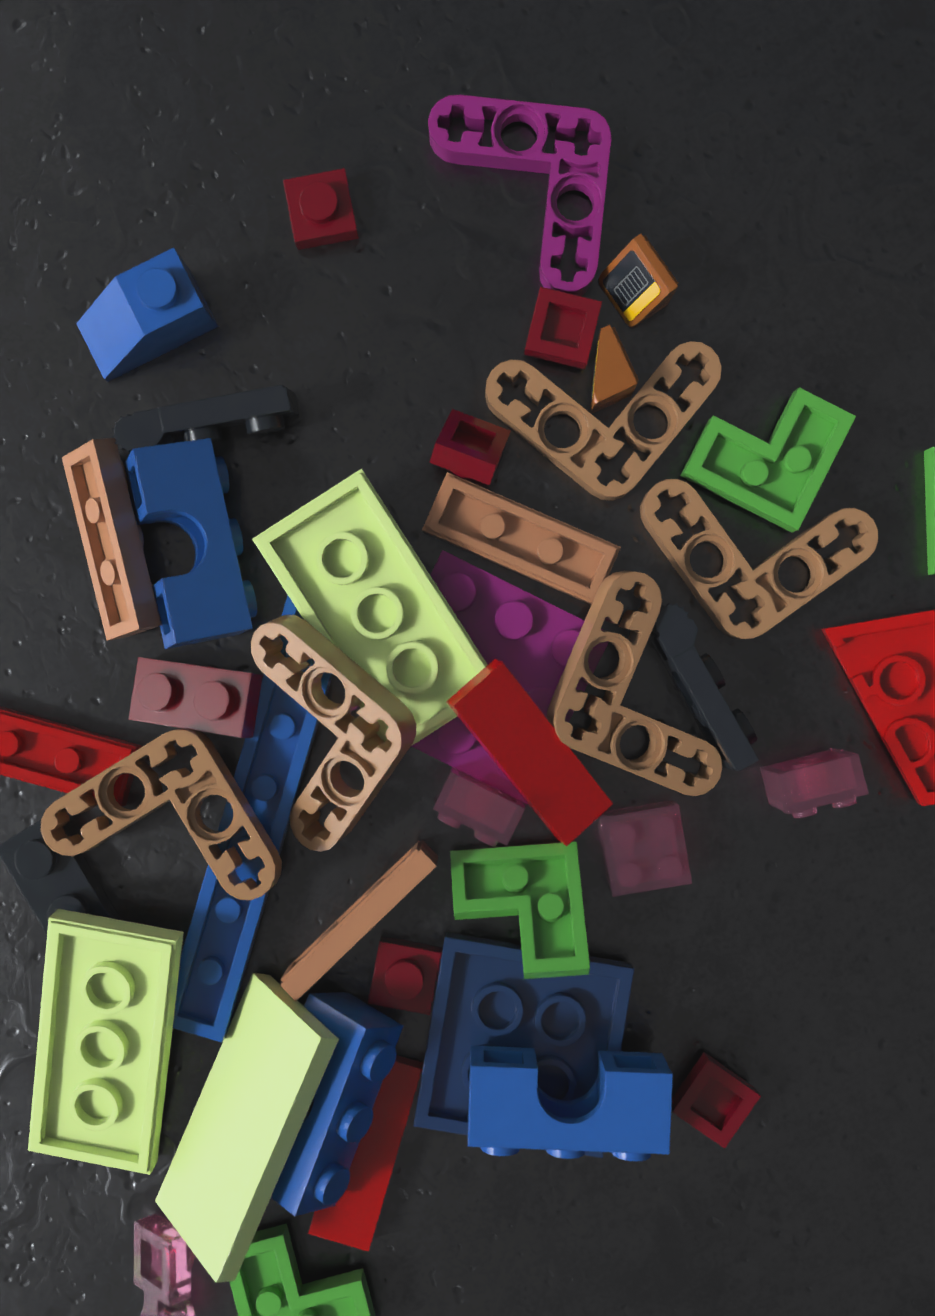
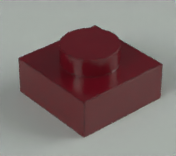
(320, 209)
(562, 328)
(470, 447)
(405, 975)
(714, 1100)

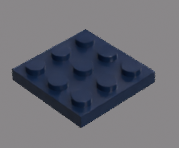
(489, 1003)

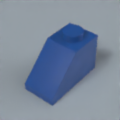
(145, 315)

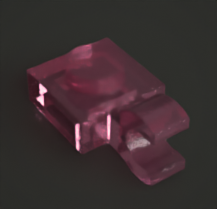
(162, 1267)

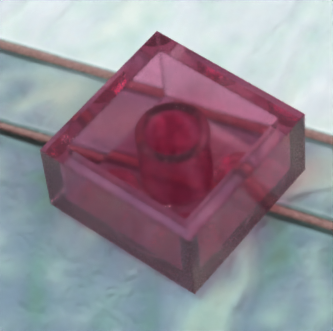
(814, 781)
(479, 807)
(644, 848)

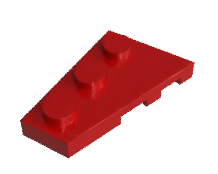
(894, 678)

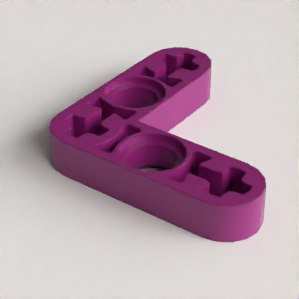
(565, 168)

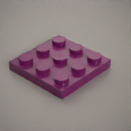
(515, 629)

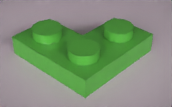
(773, 476)
(540, 887)
(273, 1286)

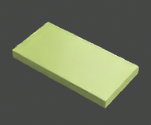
(373, 598)
(104, 1040)
(245, 1125)

